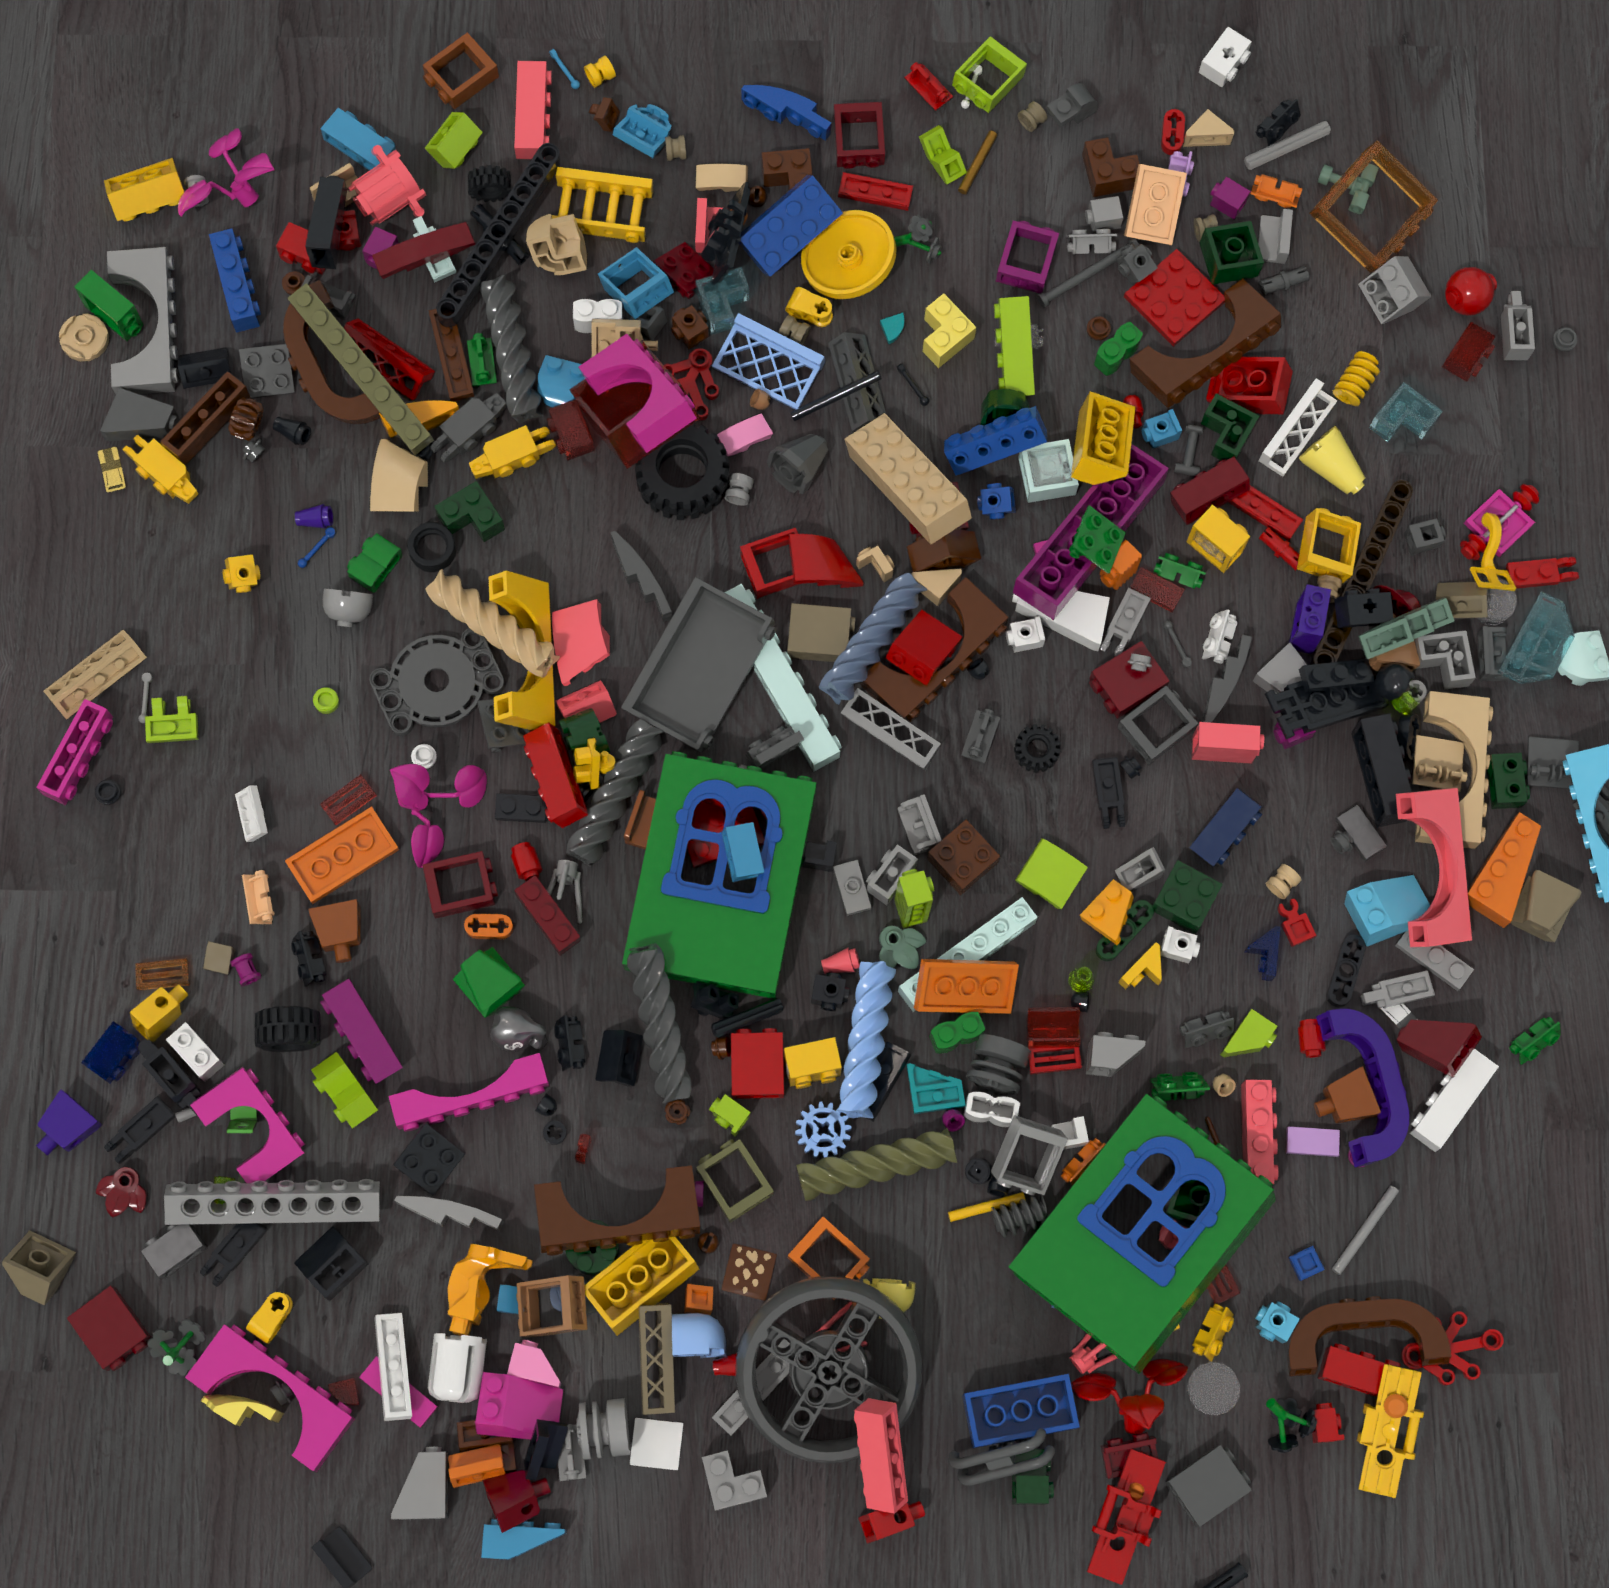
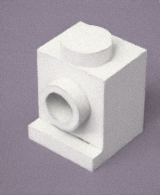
(1020, 642)
(1171, 949)

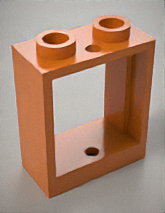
(810, 1239)

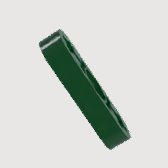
(1142, 921)

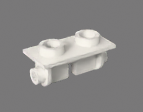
(1221, 626)

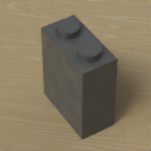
(1209, 1485)

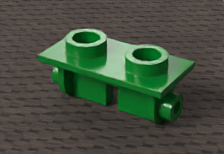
(481, 360)
(1189, 573)
(1544, 1033)

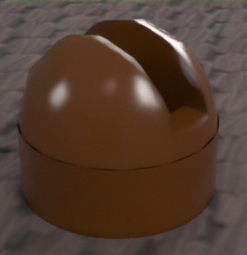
(762, 196)
(713, 1245)

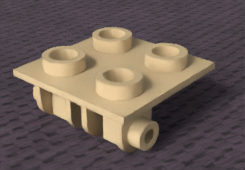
(1438, 763)

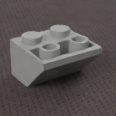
(1394, 289)
(1110, 1054)

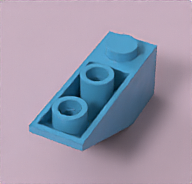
(517, 1539)

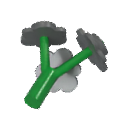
(921, 230)
(174, 1353)

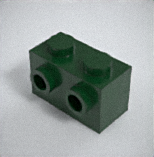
(1507, 781)

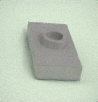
(852, 887)

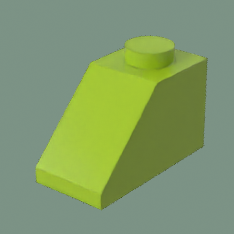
(1251, 1035)

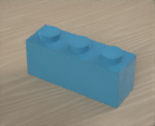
(354, 138)

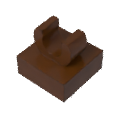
(605, 113)

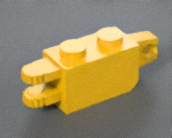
(511, 452)
(163, 469)

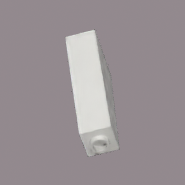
(1079, 620)

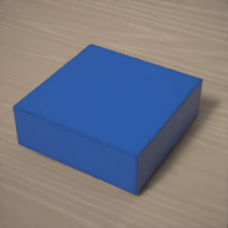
(1306, 1263)

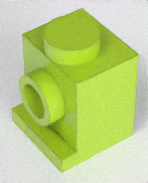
(729, 1114)

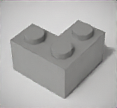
(1451, 653)
(730, 1490)

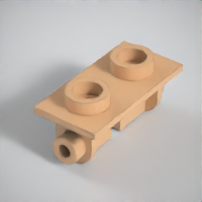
(257, 900)

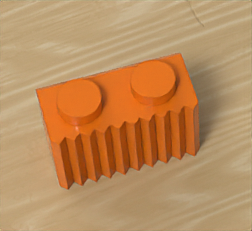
(1124, 566)

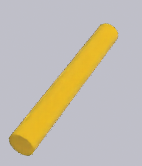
(984, 1207)

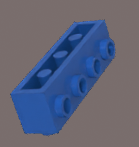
(236, 287)
(995, 440)

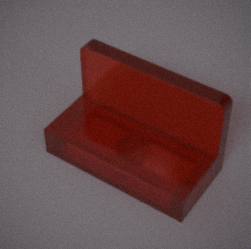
(1053, 1027)

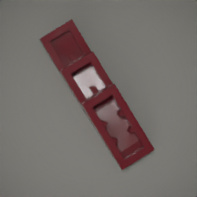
(423, 249)

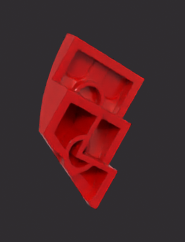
(820, 562)

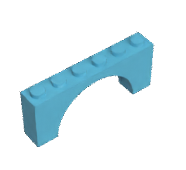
(1589, 774)

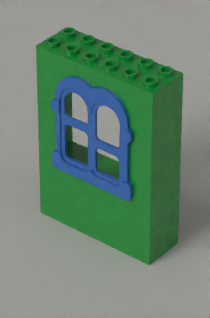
(707, 929)
(1103, 1275)

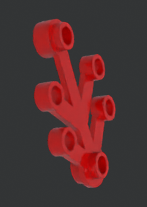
(688, 382)
(1455, 1347)

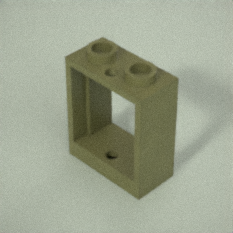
(750, 1201)

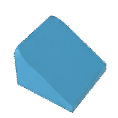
(507, 1299)

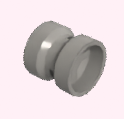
(739, 489)

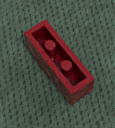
(1210, 488)
(547, 915)

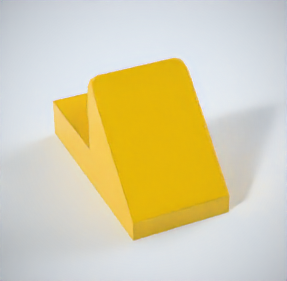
(1149, 964)

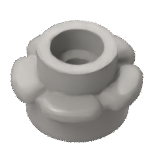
(1139, 662)

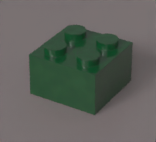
(1231, 252)
(1186, 897)

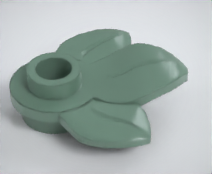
(903, 949)

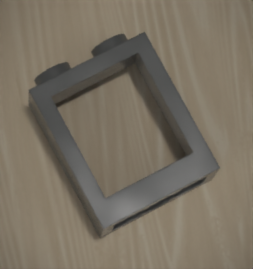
(1140, 741)

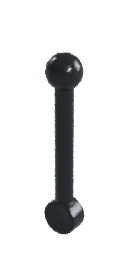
(923, 399)

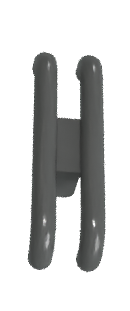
(1002, 1460)

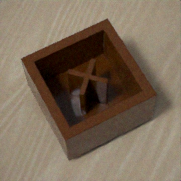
(963, 857)

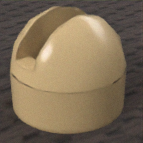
(1229, 1085)

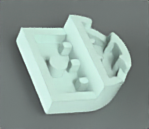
(1585, 659)

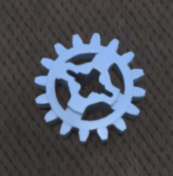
(816, 1139)

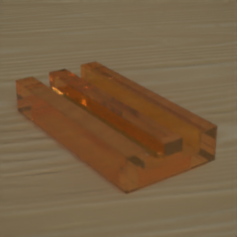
(162, 964)

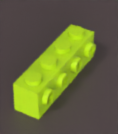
(1015, 344)
(914, 897)

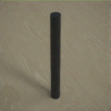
(836, 395)

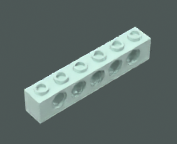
(982, 942)

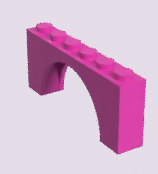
(629, 362)
(322, 1419)

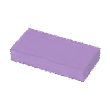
(1312, 1141)

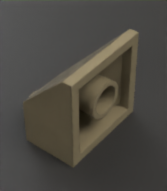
(38, 1266)

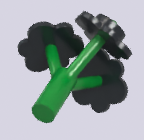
(1288, 1414)

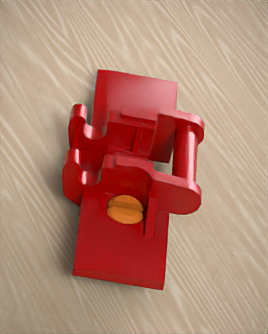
(1134, 1518)

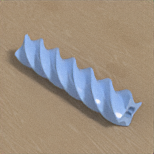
(865, 1040)

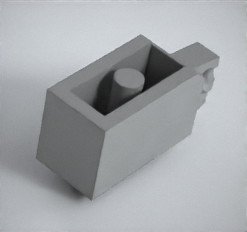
(1517, 329)

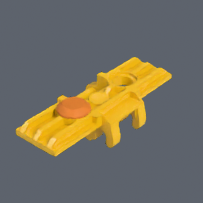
(1381, 1426)

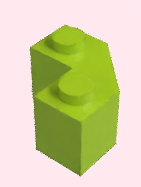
(344, 1090)

